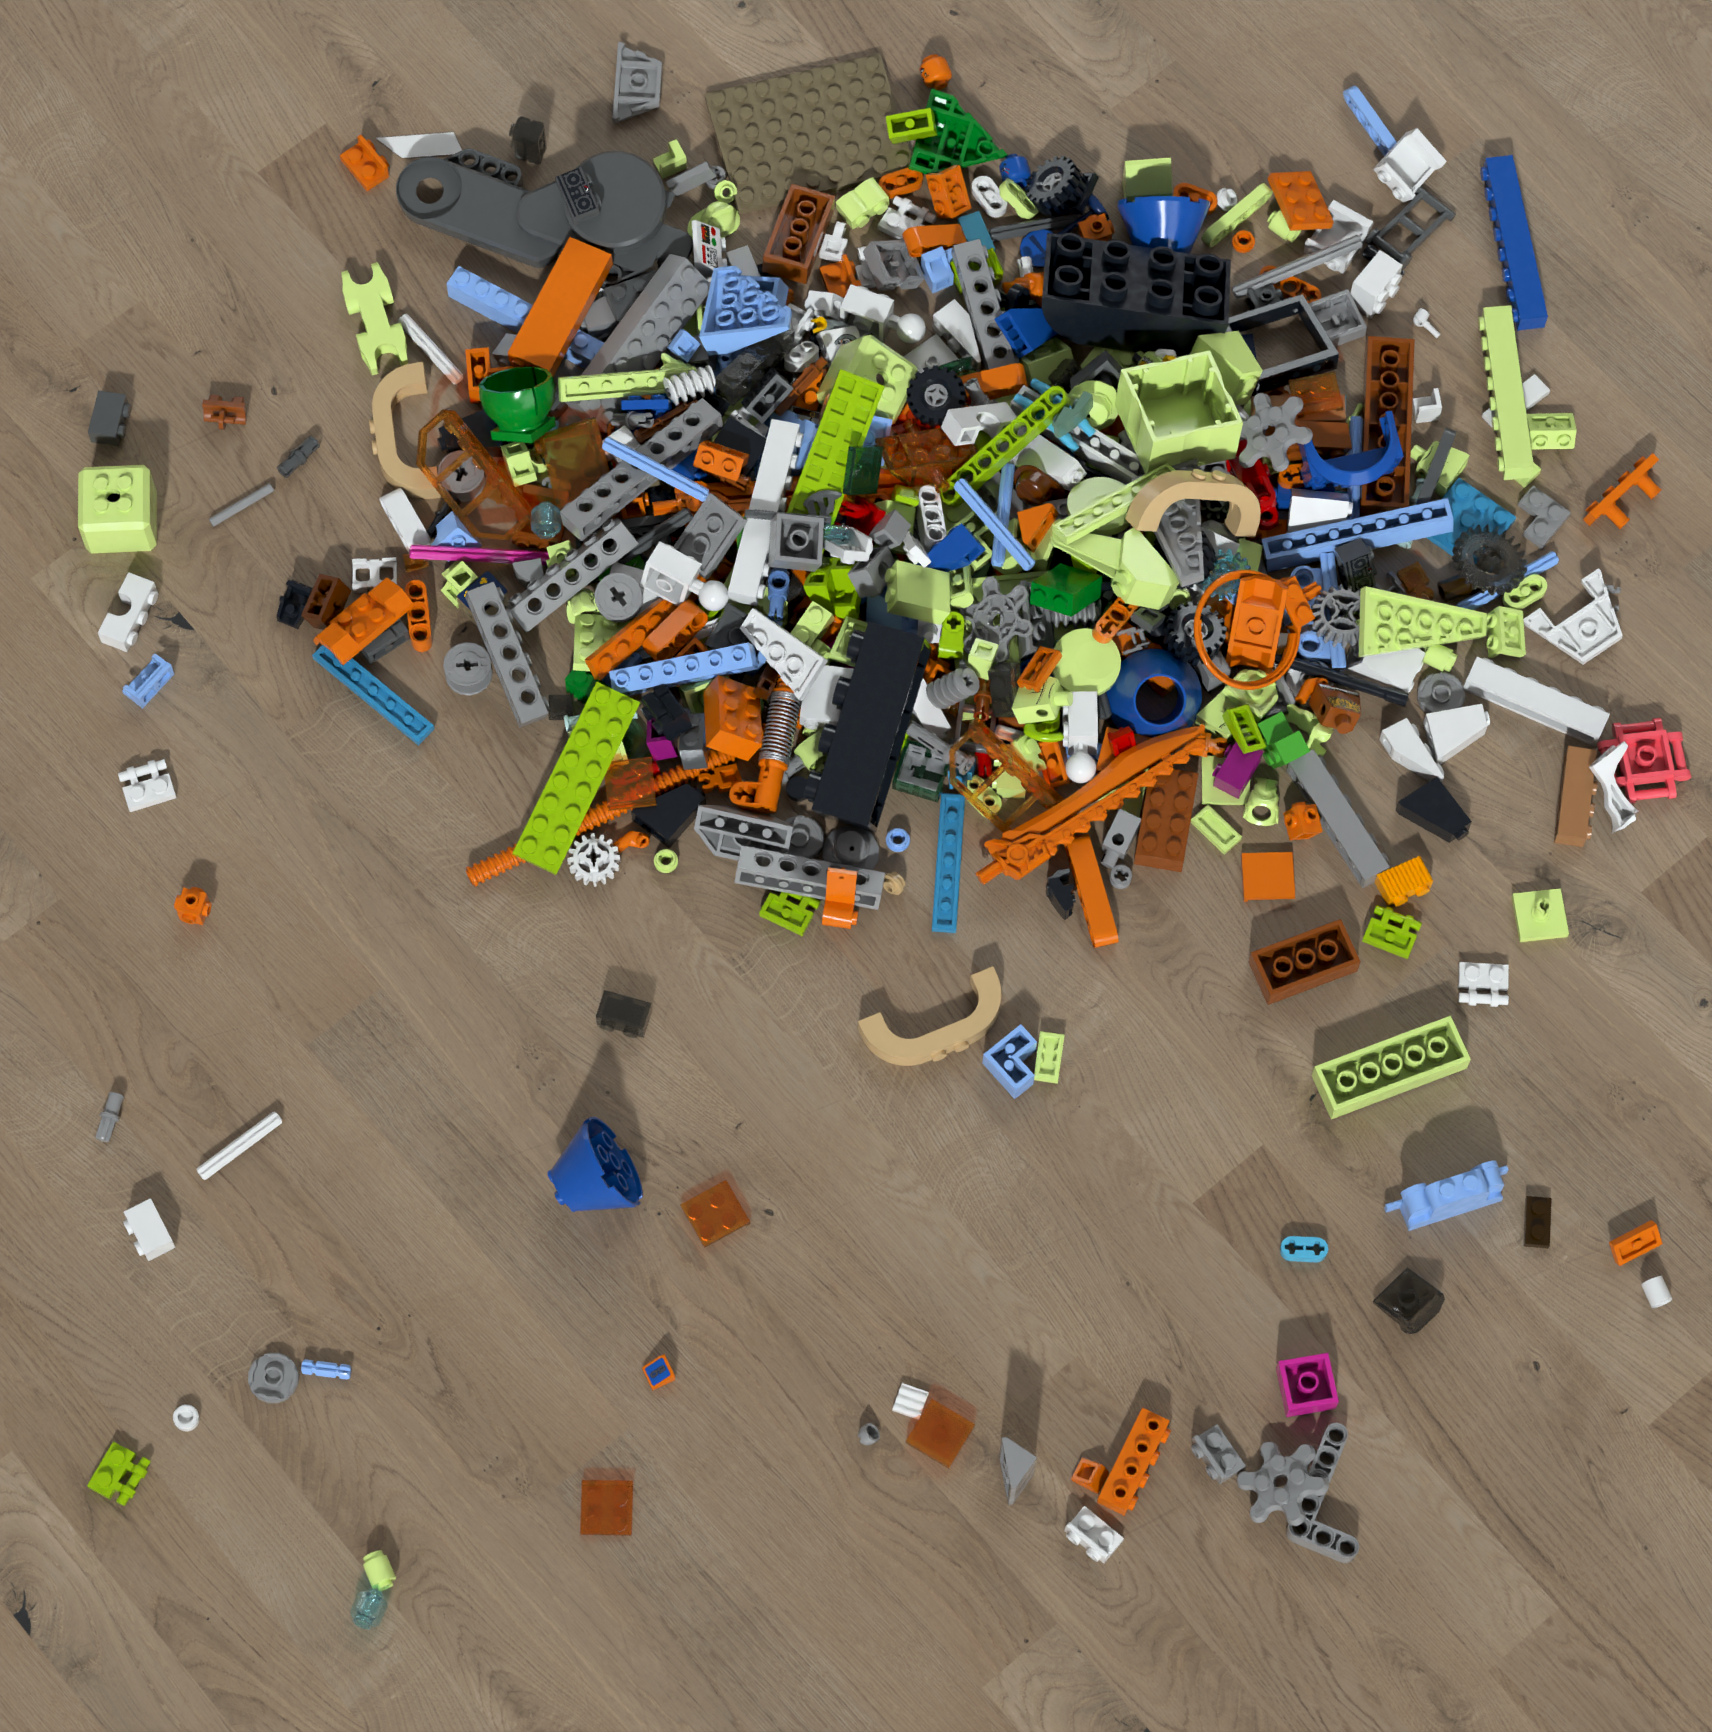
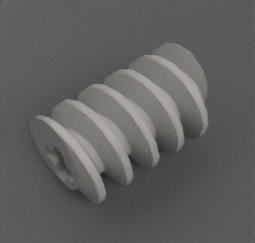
(1085, 616)
(952, 688)

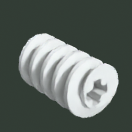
(690, 384)

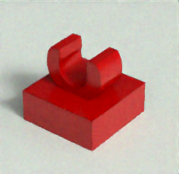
(1121, 740)

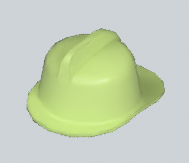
(718, 215)

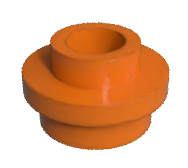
(1246, 236)

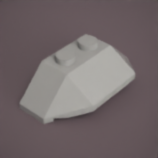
(729, 828)

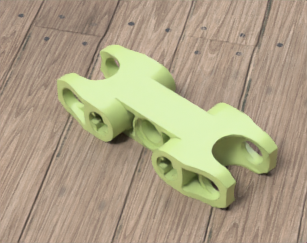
(370, 302)

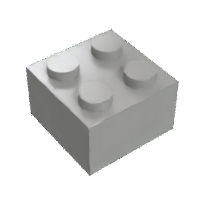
(796, 542)

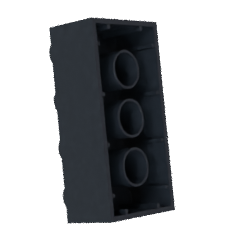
(870, 727)

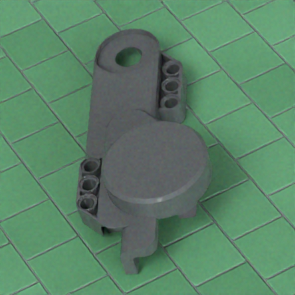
(536, 223)

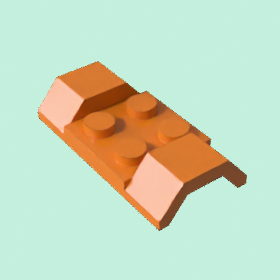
(364, 620)
(1257, 623)

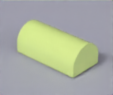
(961, 587)

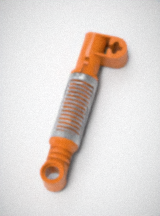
(774, 758)

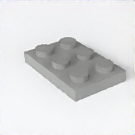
(710, 534)

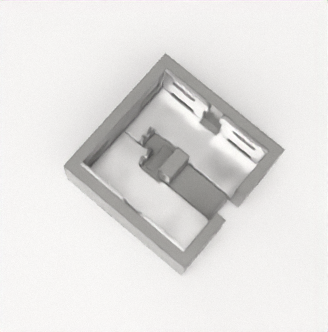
(892, 265)
(1339, 317)

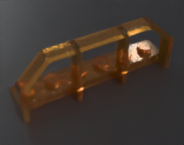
(483, 461)
(1012, 765)

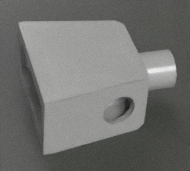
(1123, 830)

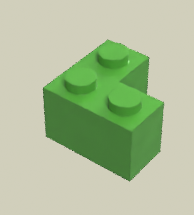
(1280, 741)

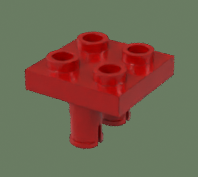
(861, 515)

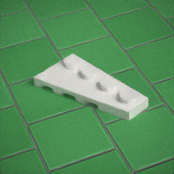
(784, 652)

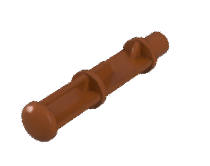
(801, 384)
(661, 422)

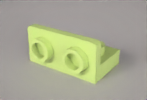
(1552, 430)
(1505, 632)

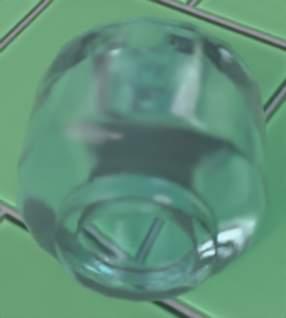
(546, 520)
(368, 1609)

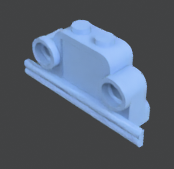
(1311, 646)
(1451, 1196)

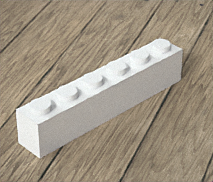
(1536, 701)

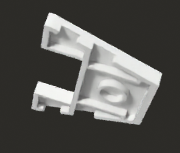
(1586, 631)

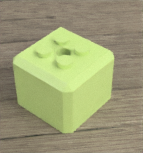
(866, 359)
(122, 524)

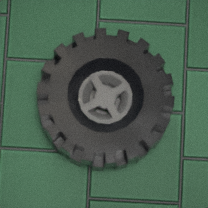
(1055, 186)
(939, 385)
(1180, 633)

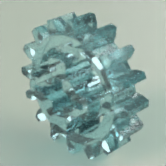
(1224, 564)

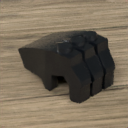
(293, 604)
(1060, 894)

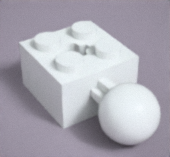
(876, 315)
(675, 577)
(1081, 735)

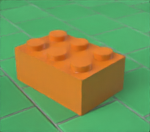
(732, 718)

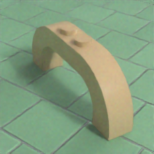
(393, 388)
(1173, 486)
(944, 1040)

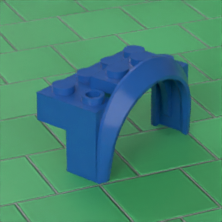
(1353, 468)

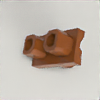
(223, 411)

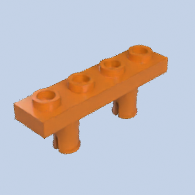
(1627, 480)

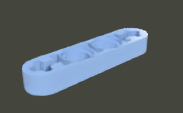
(1369, 119)

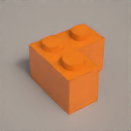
(478, 368)

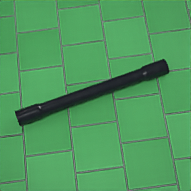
(1387, 693)

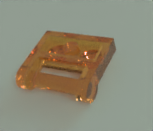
(1317, 388)

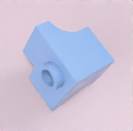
(936, 269)
(454, 533)

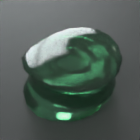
(960, 366)

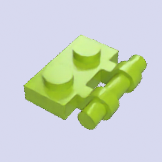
(787, 914)
(1391, 938)
(113, 1469)

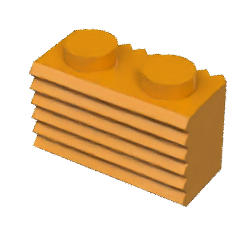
(1404, 881)

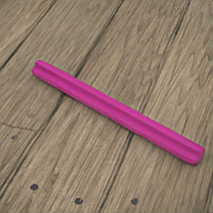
(475, 554)

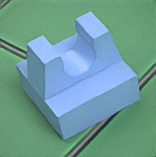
(683, 345)

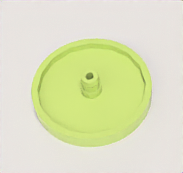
(1090, 491)
(1086, 663)

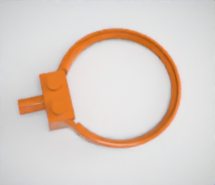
(1297, 609)

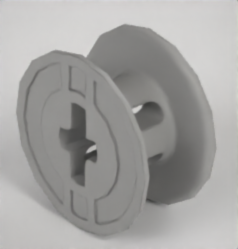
(470, 485)
(614, 610)
(465, 656)

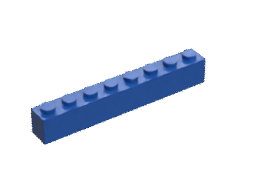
(1514, 242)

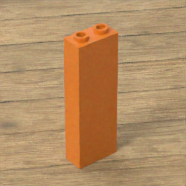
(560, 307)

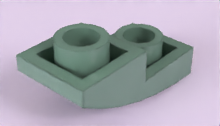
(1071, 418)

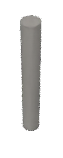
(240, 505)

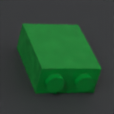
(1066, 589)

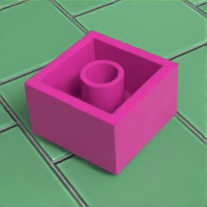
(1307, 1385)

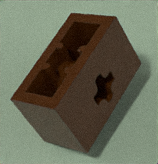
(325, 601)

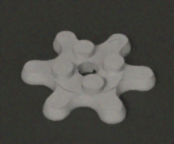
(1285, 432)
(994, 603)
(1290, 1496)

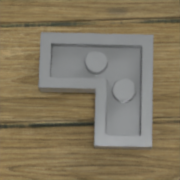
(1547, 513)

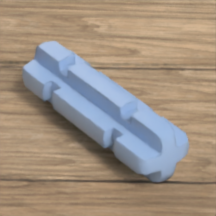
(326, 1369)

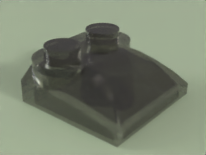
(1410, 1301)

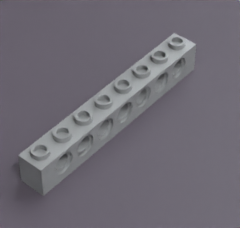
(582, 524)

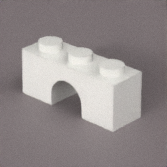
(964, 423)
(123, 630)

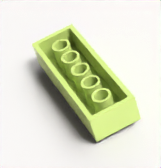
(1390, 1067)

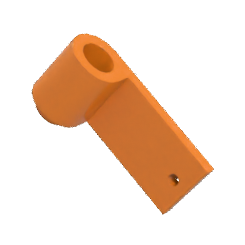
(840, 898)

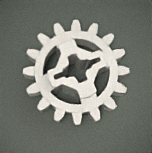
(582, 860)

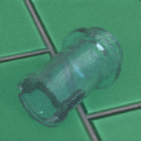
(836, 532)

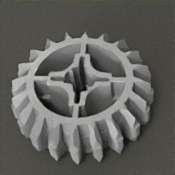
(1334, 602)

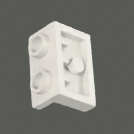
(1093, 1535)

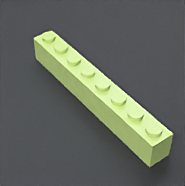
(1507, 393)

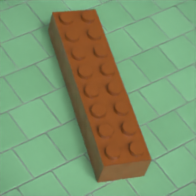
(1387, 388)

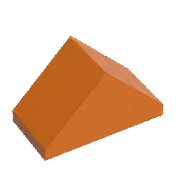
(1035, 524)

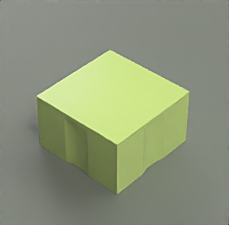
(1178, 412)

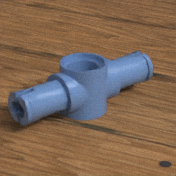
(777, 595)

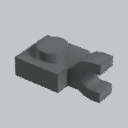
(1149, 618)

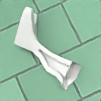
(1615, 803)

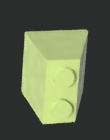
(1235, 362)

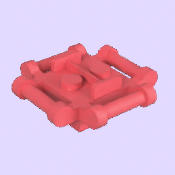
(1648, 759)

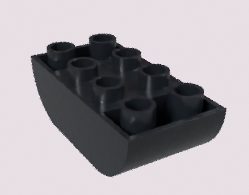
(1133, 294)

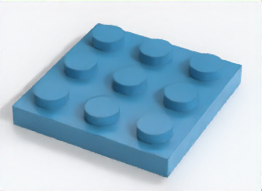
(1469, 510)

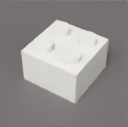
(1376, 284)

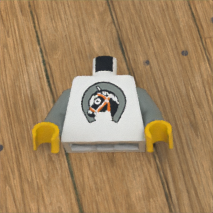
(833, 336)

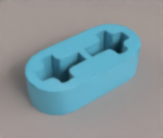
(1304, 1243)

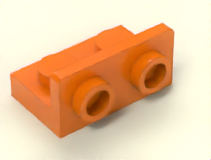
(365, 163)
(948, 192)
(839, 276)
(720, 460)

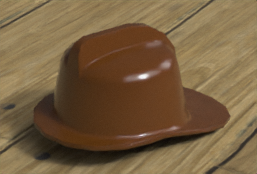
(1035, 486)

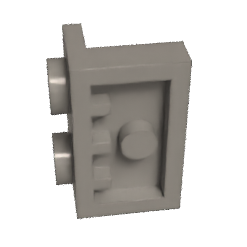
(1217, 1454)

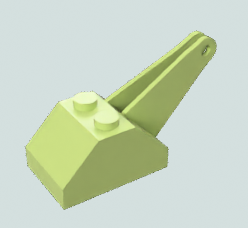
(1132, 563)

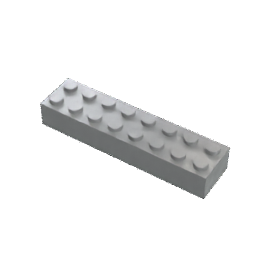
(645, 331)

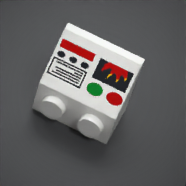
(707, 248)

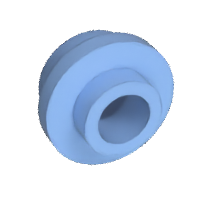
(897, 833)

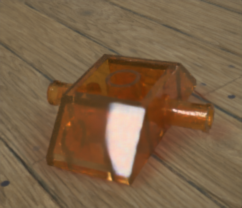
(924, 456)

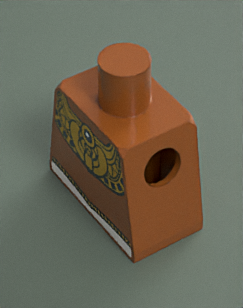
(1336, 707)

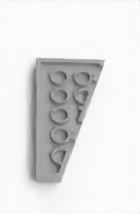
(1182, 535)

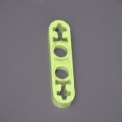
(1237, 215)

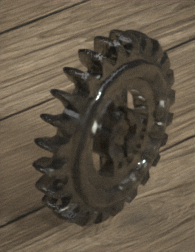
(1489, 560)

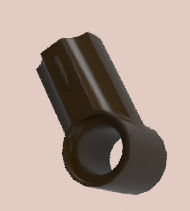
(1455, 587)

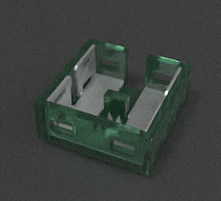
(920, 772)

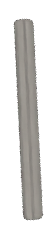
(1298, 266)

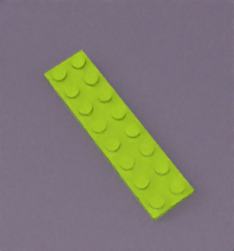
(842, 425)
(576, 778)

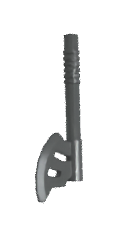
(808, 504)

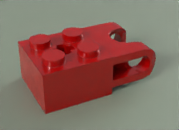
(1258, 482)

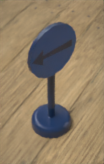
(1034, 243)

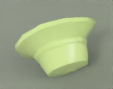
(1104, 398)

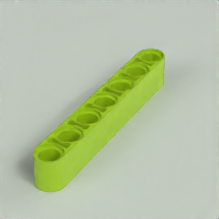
(1010, 435)

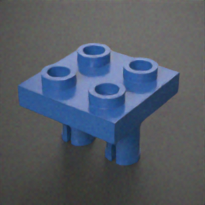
(657, 406)

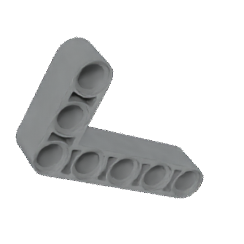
(1312, 1527)

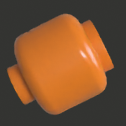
(935, 72)

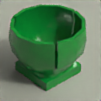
(518, 403)

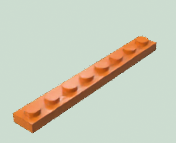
(635, 632)

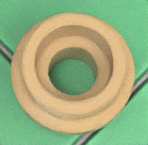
(893, 883)

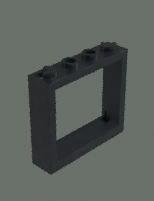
(1299, 368)

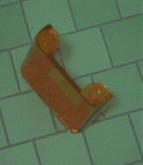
(572, 459)

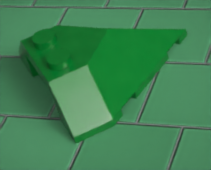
(958, 139)

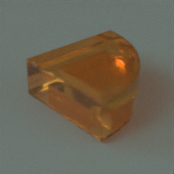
(414, 564)

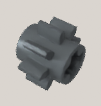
(1214, 509)

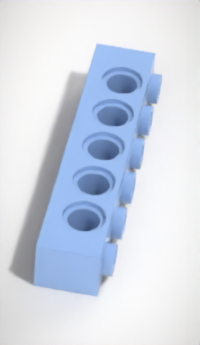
(684, 669)

